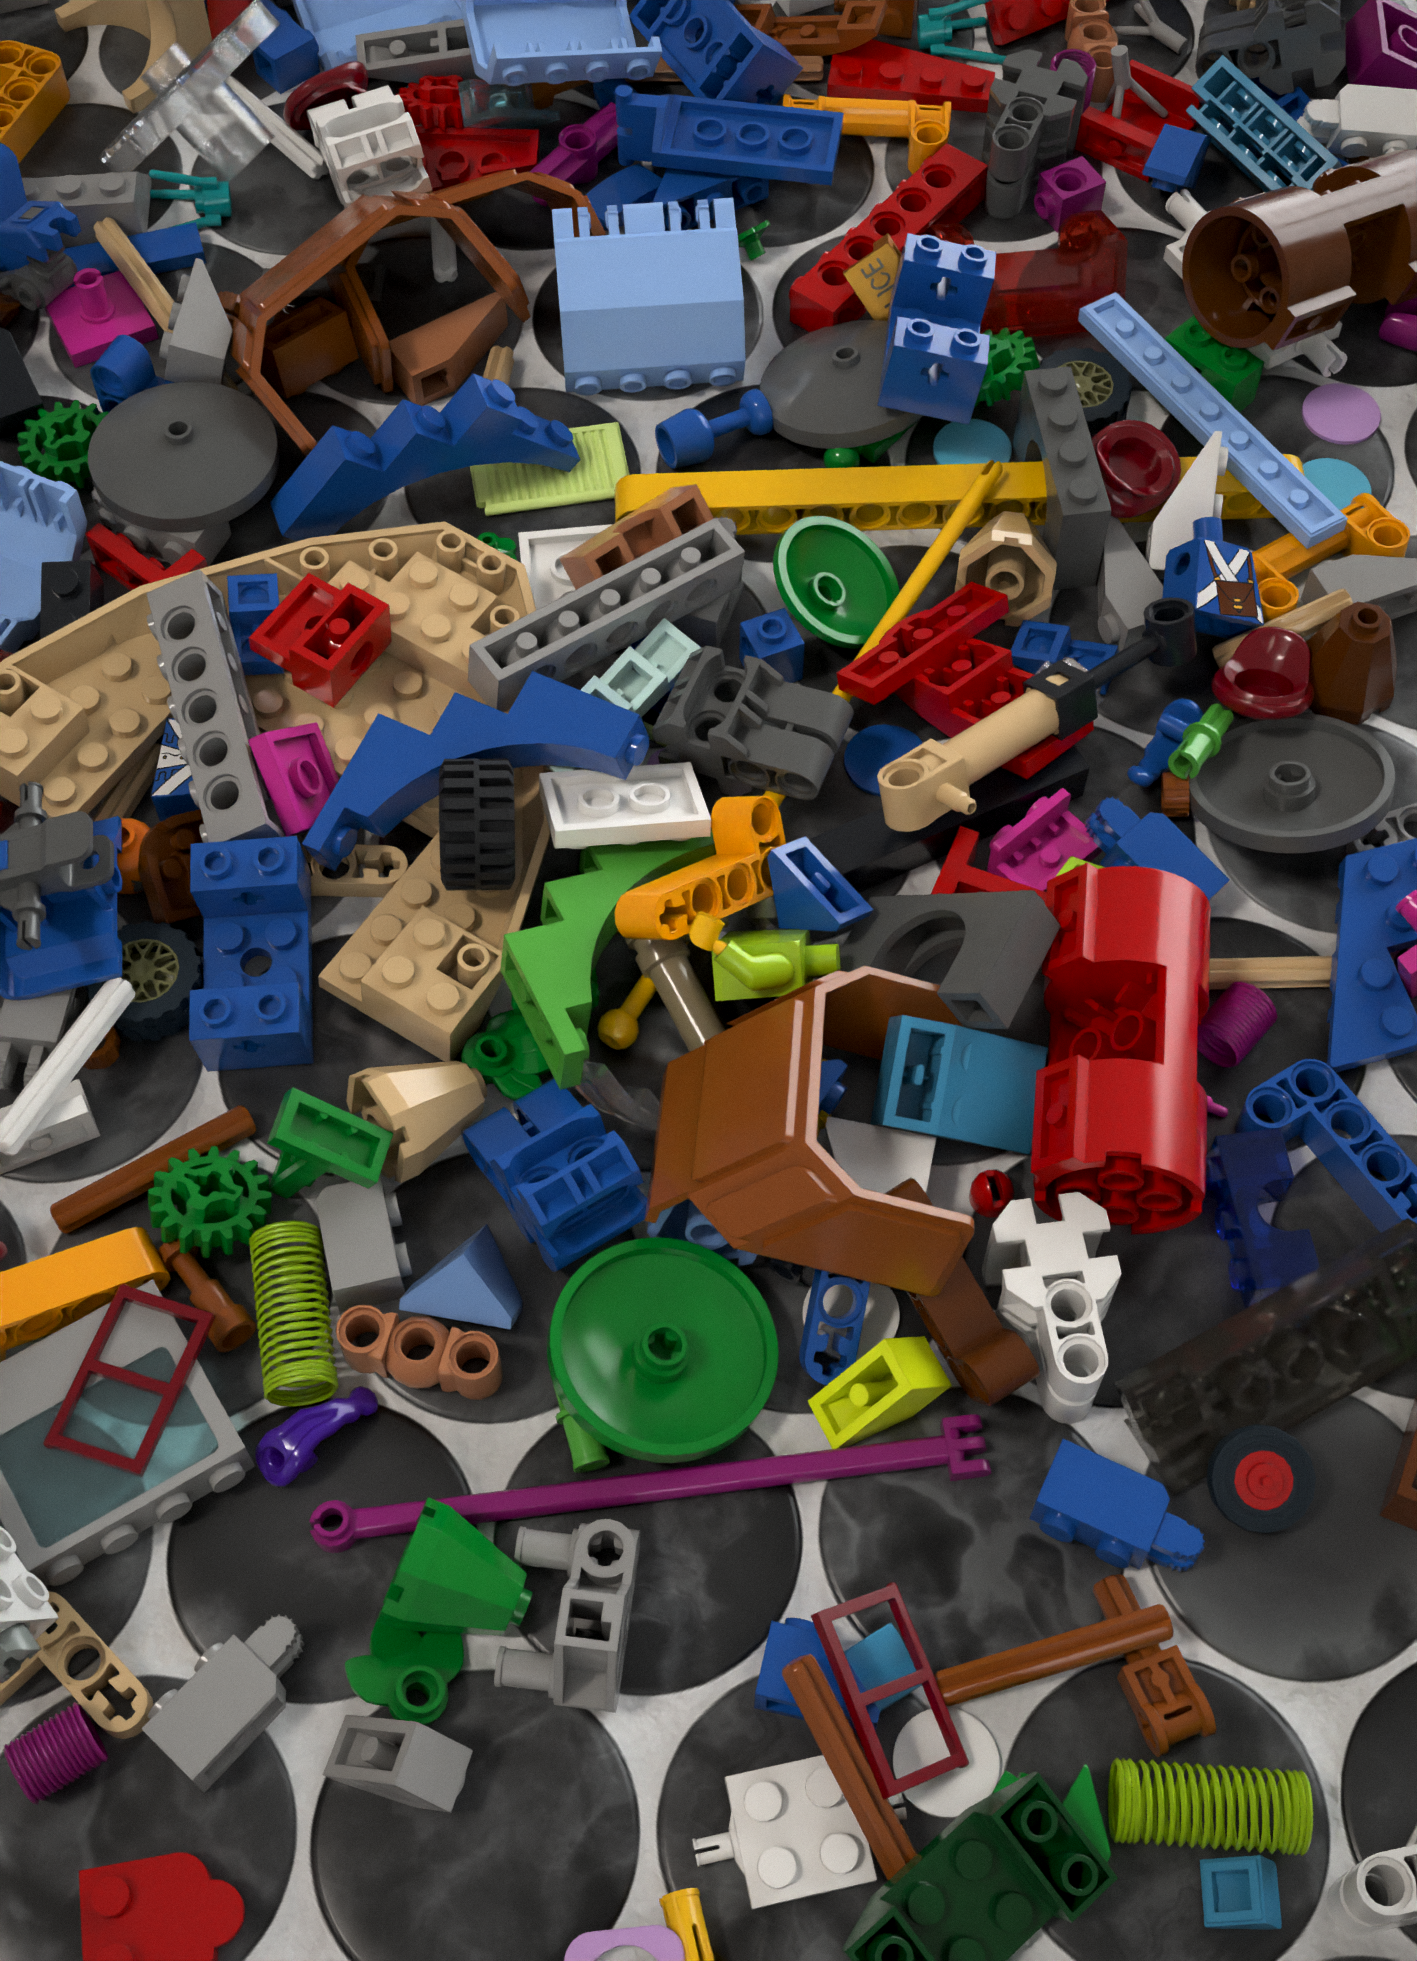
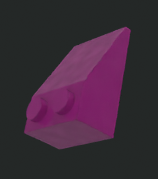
(1382, 46)

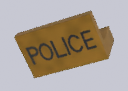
(875, 276)

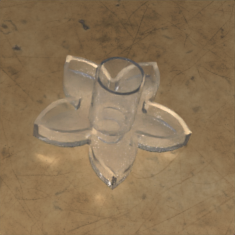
(200, 102)

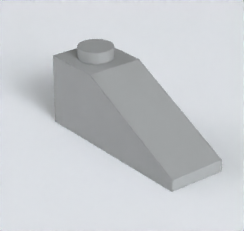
(417, 52)
(1368, 579)
(1124, 588)

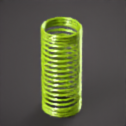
(291, 1259)
(1290, 1806)

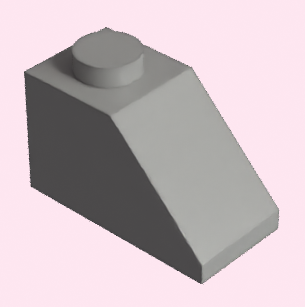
(399, 1761)

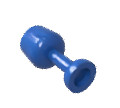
(689, 436)

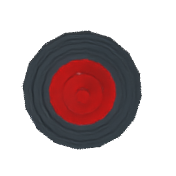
(1261, 1478)

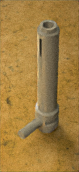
(679, 987)

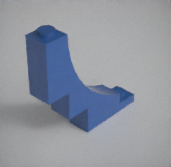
(400, 765)

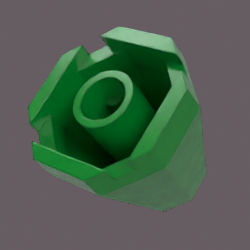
(453, 1580)

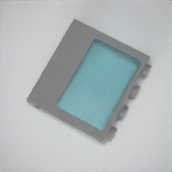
(76, 1509)

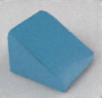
(881, 1660)
(1240, 1893)

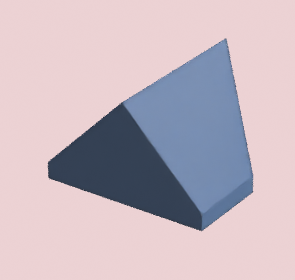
(468, 1286)

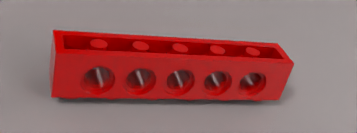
(937, 193)

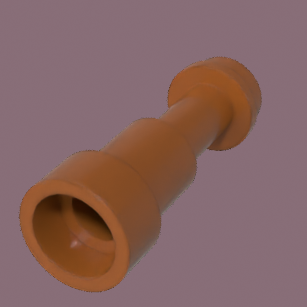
(232, 1321)

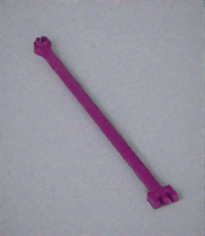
(670, 1484)

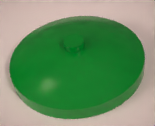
(662, 1350)

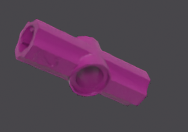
(581, 149)

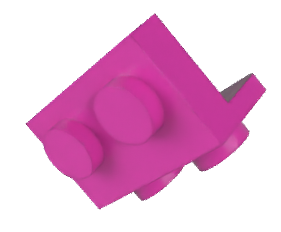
(1041, 843)

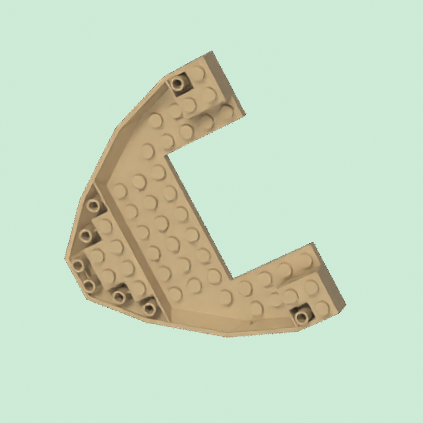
(95, 702)

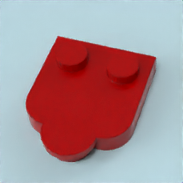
(157, 1910)

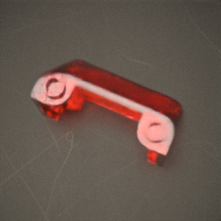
(1048, 287)

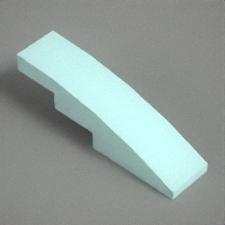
(642, 674)

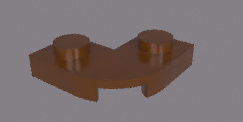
(166, 867)

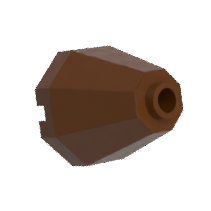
(1353, 664)

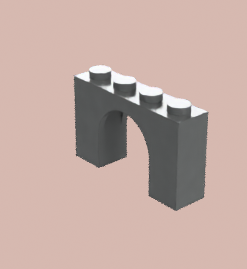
(1078, 510)
(1000, 953)

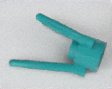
(936, 30)
(210, 196)

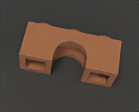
(638, 533)

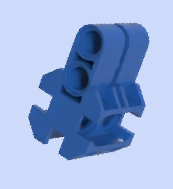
(559, 1173)

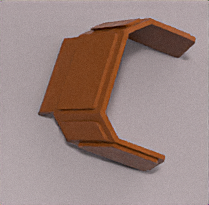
(324, 252)
(353, 298)
(746, 1151)

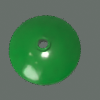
(833, 580)

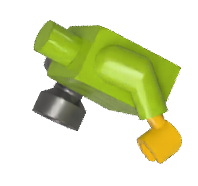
(764, 959)

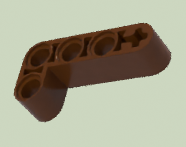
(977, 1348)

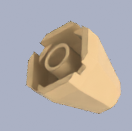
(1013, 561)
(421, 1106)

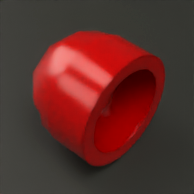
(981, 1195)

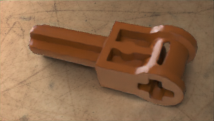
(1156, 1681)

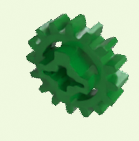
(1006, 365)
(66, 442)
(209, 1201)

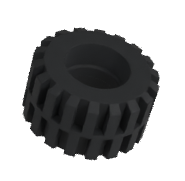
(477, 824)

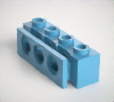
(1259, 123)

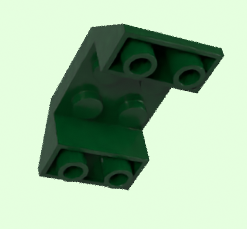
(985, 1883)

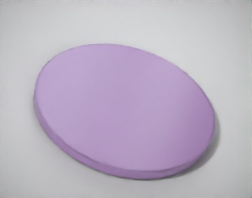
(1341, 413)

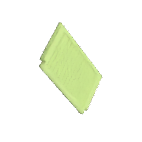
(526, 487)

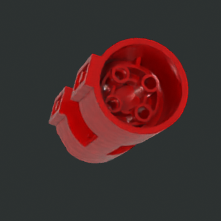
(1120, 1083)

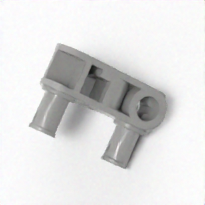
(594, 1601)

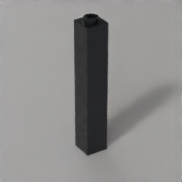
(873, 853)

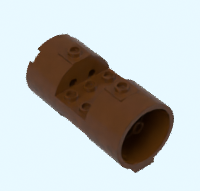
(1299, 257)

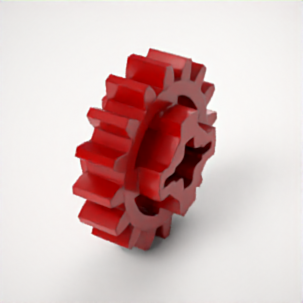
(434, 101)

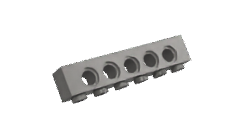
(606, 614)
(211, 709)

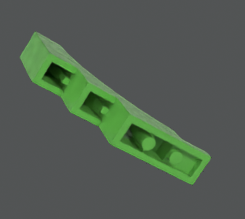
(553, 963)

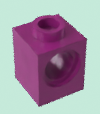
(1068, 190)

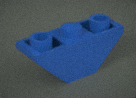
(691, 185)

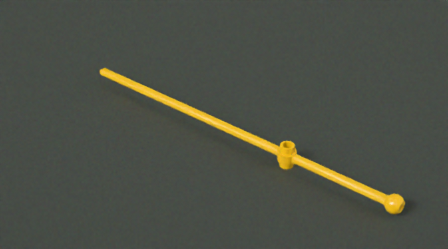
(619, 1026)

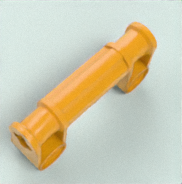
(923, 125)
(1367, 532)

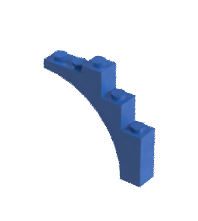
(413, 443)

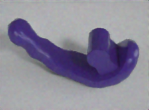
(290, 1446)

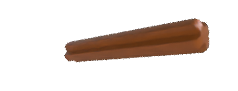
(139, 1175)
(1054, 1654)
(848, 1763)

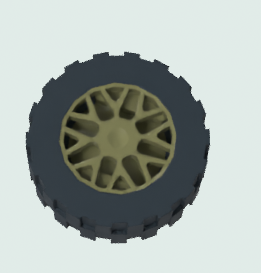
(1100, 384)
(170, 965)

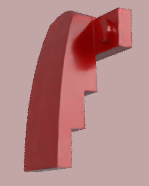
(949, 674)

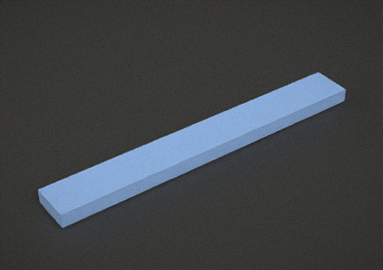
(1203, 411)

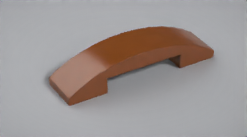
(819, 34)

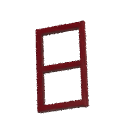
(169, 1391)
(857, 1702)

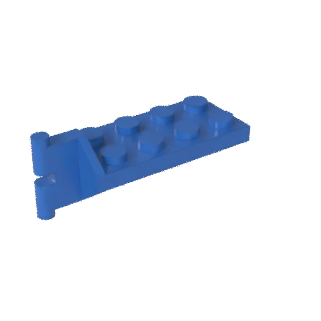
(727, 136)

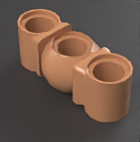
(1089, 31)
(397, 1338)

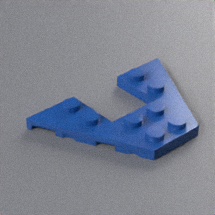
(1369, 1005)

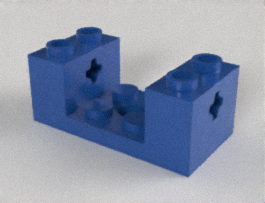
(717, 50)
(933, 329)
(253, 906)

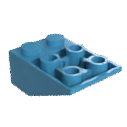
(957, 1084)

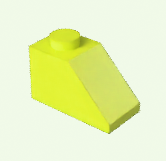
(879, 1390)

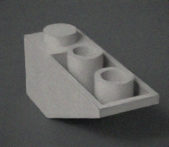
(200, 331)

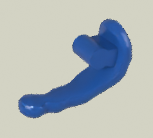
(1168, 737)

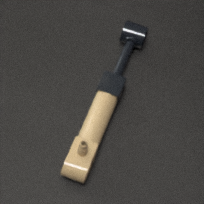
(1054, 703)

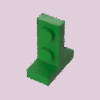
(323, 1140)

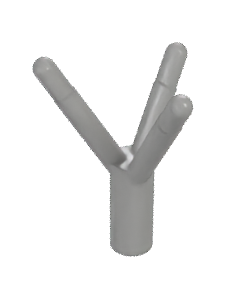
(1156, 28)
(1124, 81)

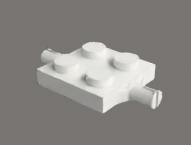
(792, 1833)

